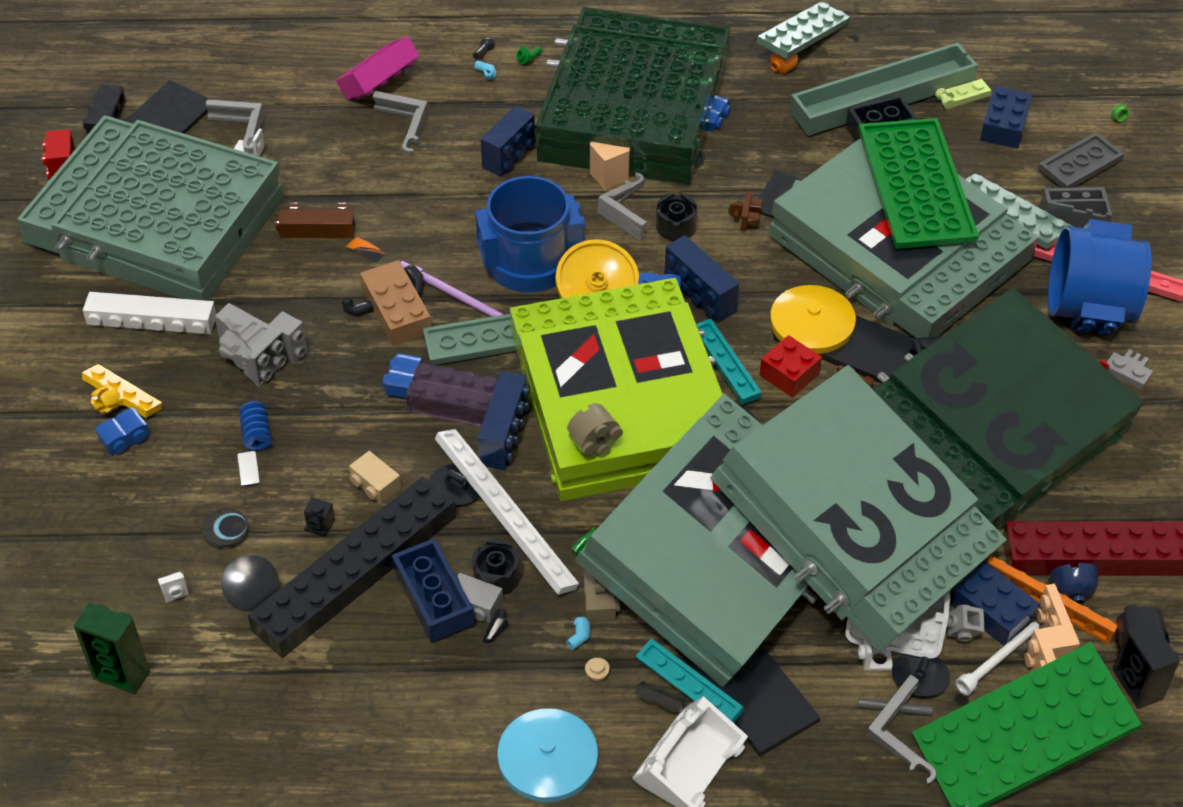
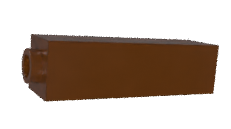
(316, 223)

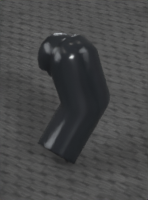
(415, 276)
(356, 309)

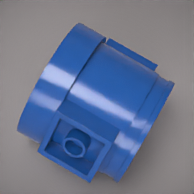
(520, 258)
(1099, 276)

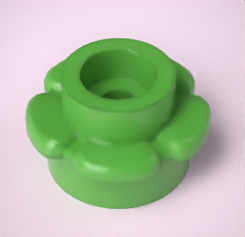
(1119, 113)

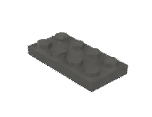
(1081, 161)

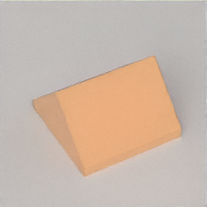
(609, 164)

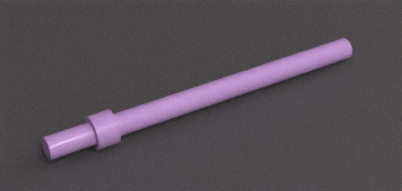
(456, 293)

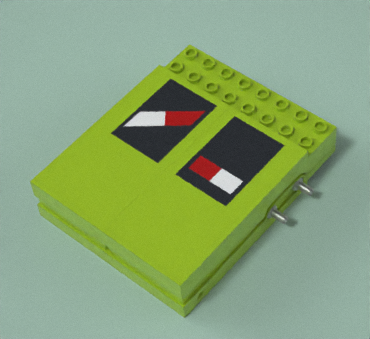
(622, 350)

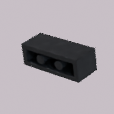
(107, 101)

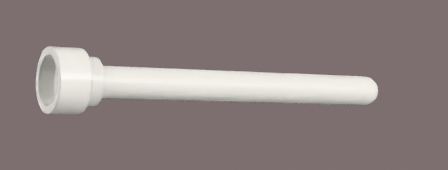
(968, 682)

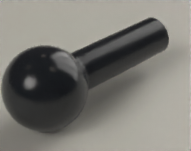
(485, 45)

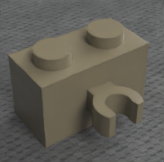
(599, 601)

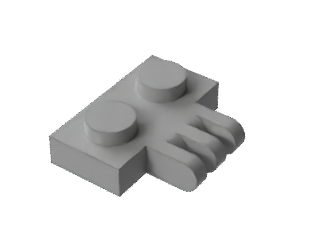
(1130, 369)

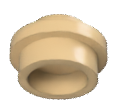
(597, 669)

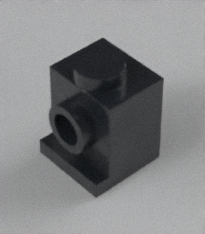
(319, 517)

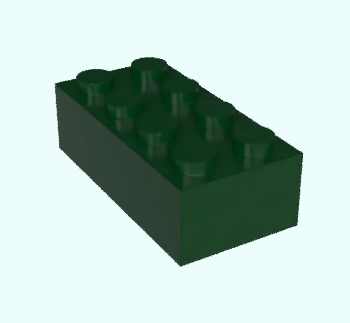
(112, 648)

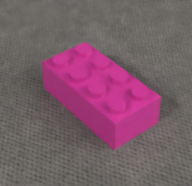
(377, 68)

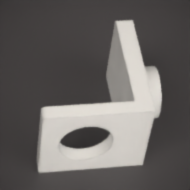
(258, 147)
(173, 586)
(866, 653)

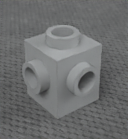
(965, 622)

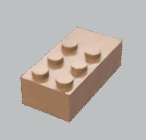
(395, 302)

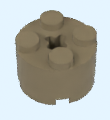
(594, 431)

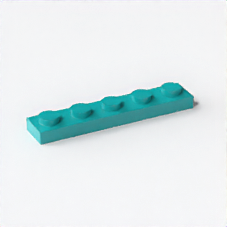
(728, 363)
(686, 679)

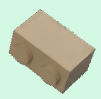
(374, 477)

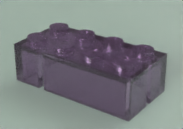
(450, 393)

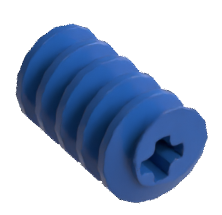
(255, 426)

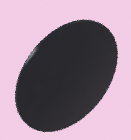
(454, 484)
(249, 582)
(930, 672)

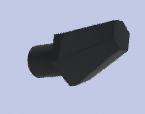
(496, 626)

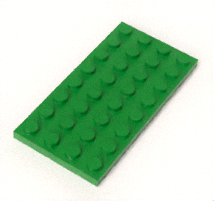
(917, 183)
(1027, 729)

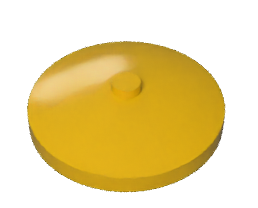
(594, 268)
(813, 317)

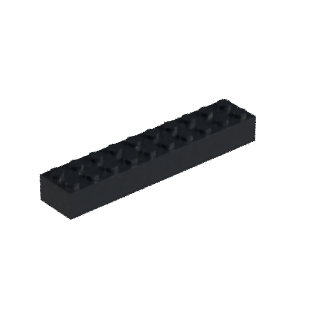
(350, 567)

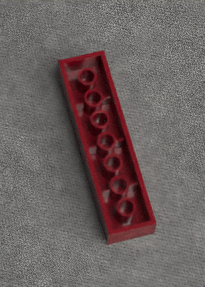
(1111, 546)

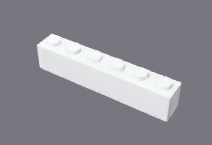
(149, 313)

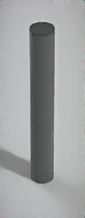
(907, 708)

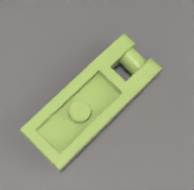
(963, 93)

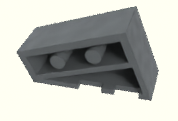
(1077, 205)

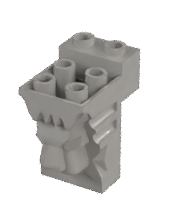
(259, 346)

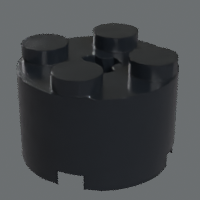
(676, 216)
(497, 564)
(1137, 616)

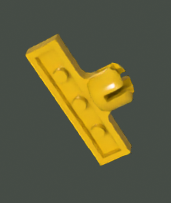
(114, 392)

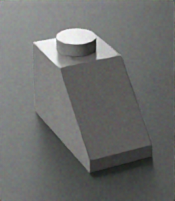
(483, 597)

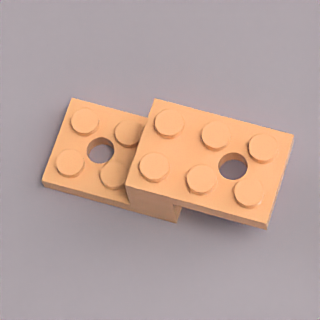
(1056, 637)

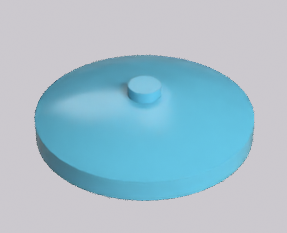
(547, 755)

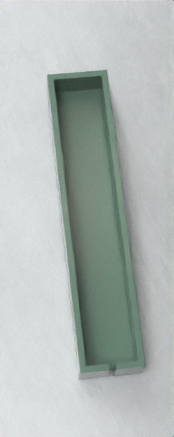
(912, 78)

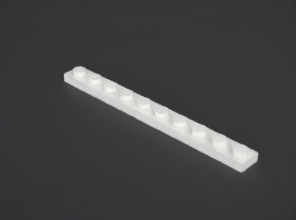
(507, 512)

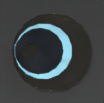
(225, 529)

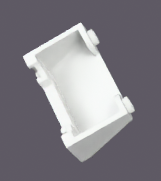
(921, 639)
(690, 755)

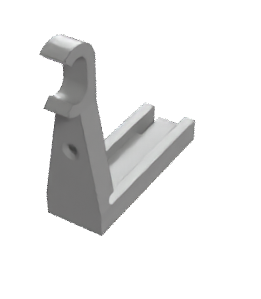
(408, 107)
(238, 112)
(611, 209)
(889, 741)

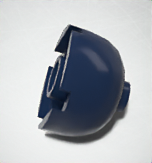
(1076, 582)

